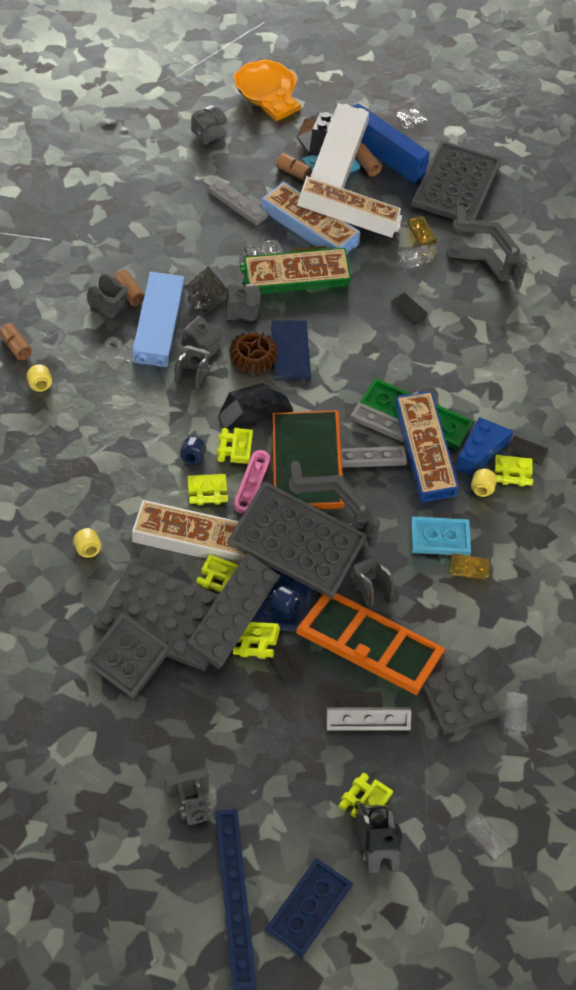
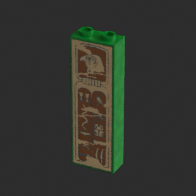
(297, 270)

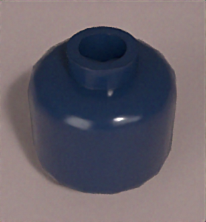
(192, 450)
(286, 600)

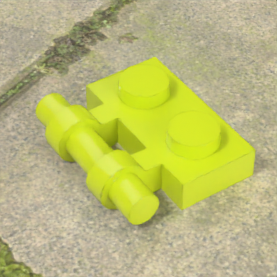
(241, 445)
(513, 466)
(207, 485)
(218, 569)
(261, 634)
(374, 794)

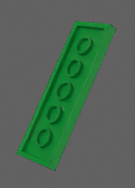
(383, 397)

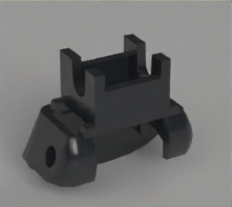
(378, 836)

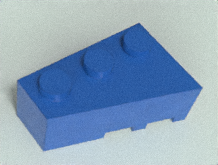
(483, 444)

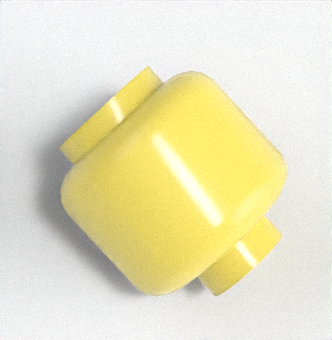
(39, 378)
(483, 482)
(87, 542)

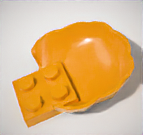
(268, 87)

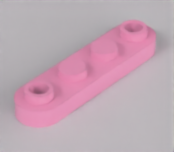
(252, 480)

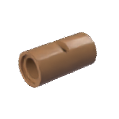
(368, 160)
(293, 166)
(134, 294)
(15, 341)

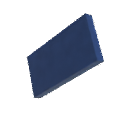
(292, 349)
(308, 908)

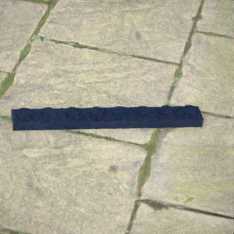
(235, 900)

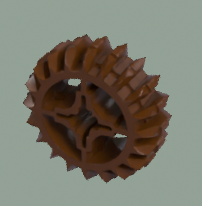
(253, 352)

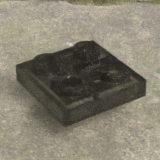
(205, 290)

